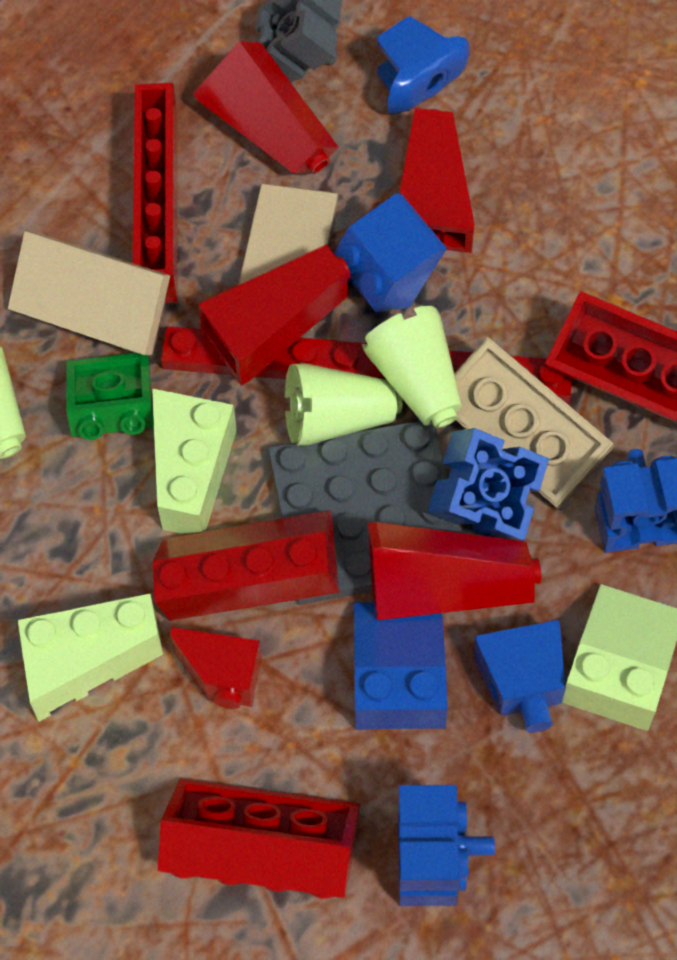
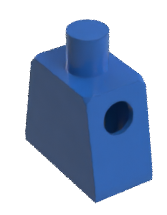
(523, 671)

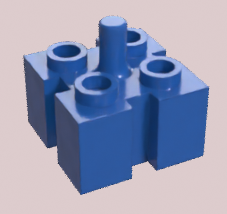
(488, 485)
(638, 502)
(434, 845)

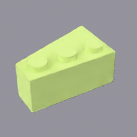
(190, 457)
(85, 647)

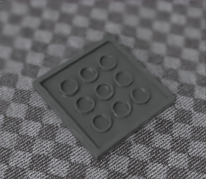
(362, 480)

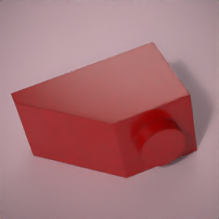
(220, 665)

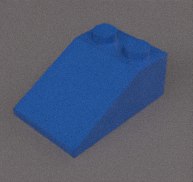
(399, 671)

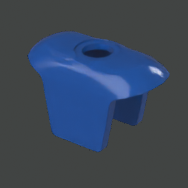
(418, 63)

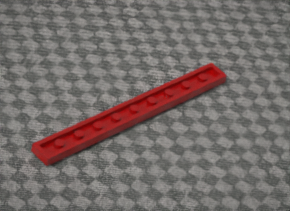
(191, 351)

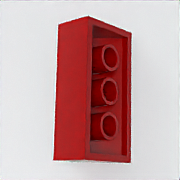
(619, 354)
(246, 566)
(258, 838)

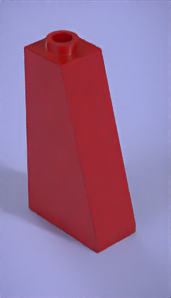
(267, 109)
(436, 179)
(273, 310)
(446, 571)

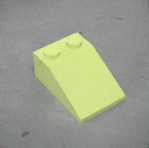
(623, 658)

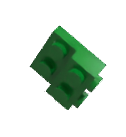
(109, 395)

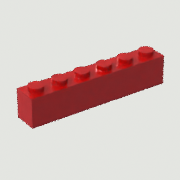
(156, 182)

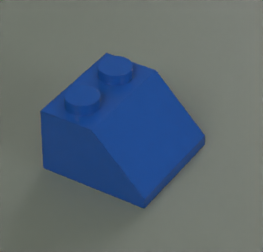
(390, 254)

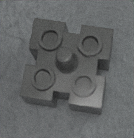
(299, 33)

